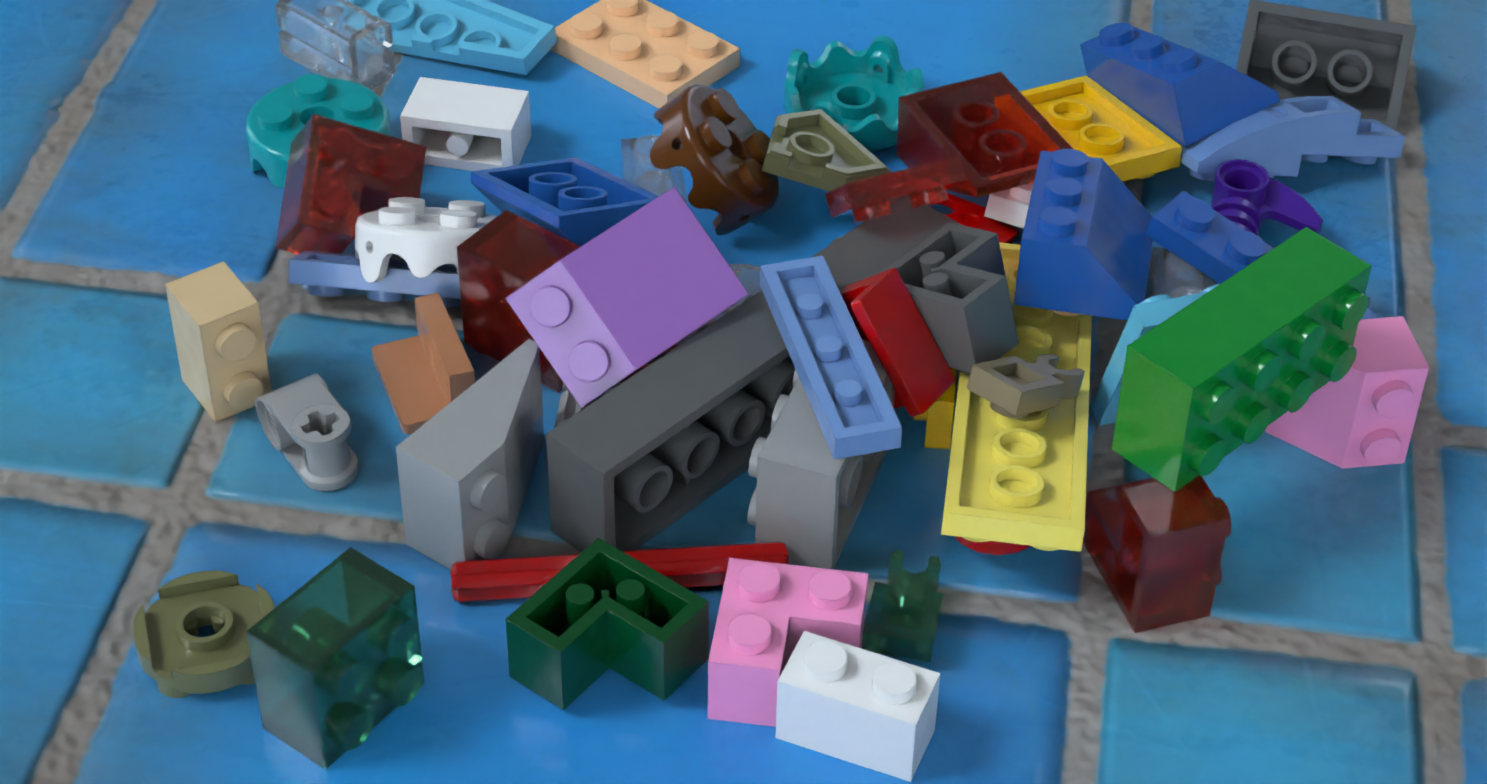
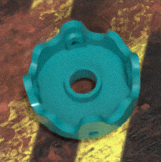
(865, 78)
(286, 110)

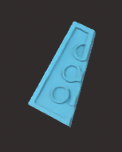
(465, 32)

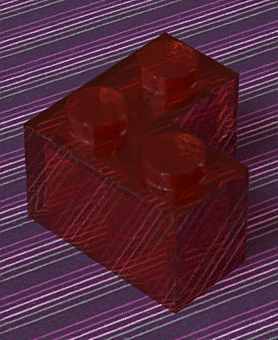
(337, 177)
(1158, 548)

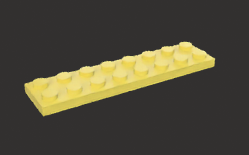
(1025, 474)

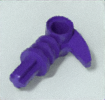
(1249, 196)

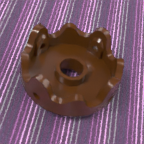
(720, 152)

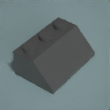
(1328, 55)

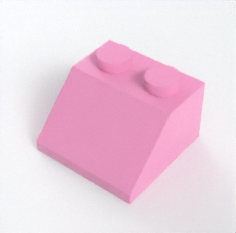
(1371, 409)

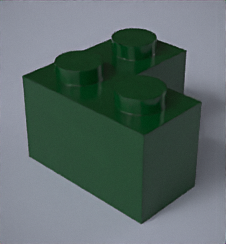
(604, 616)

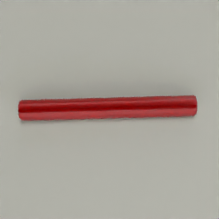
(526, 575)

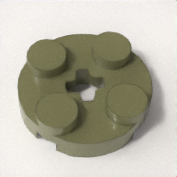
(170, 627)

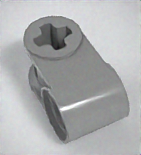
(310, 432)

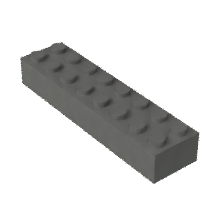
(696, 412)

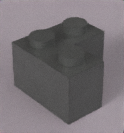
(961, 294)

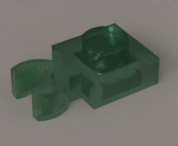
(904, 611)

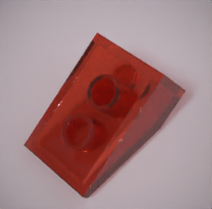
(983, 124)

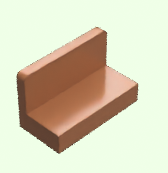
(426, 369)

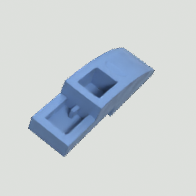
(1292, 132)

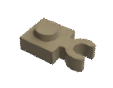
(1024, 387)

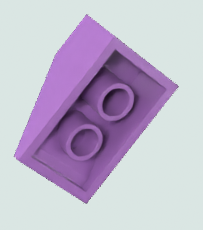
(627, 297)

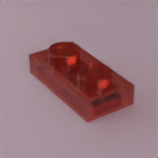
(920, 184)

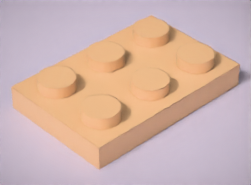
(644, 49)

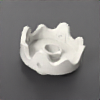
(416, 233)

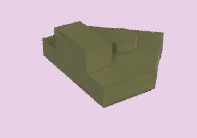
(818, 152)

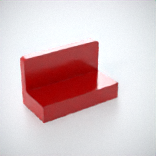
(900, 339)

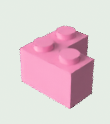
(760, 623)

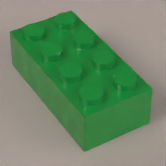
(1240, 358)

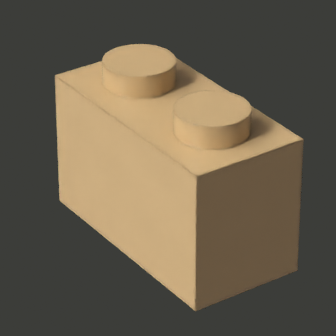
(219, 340)

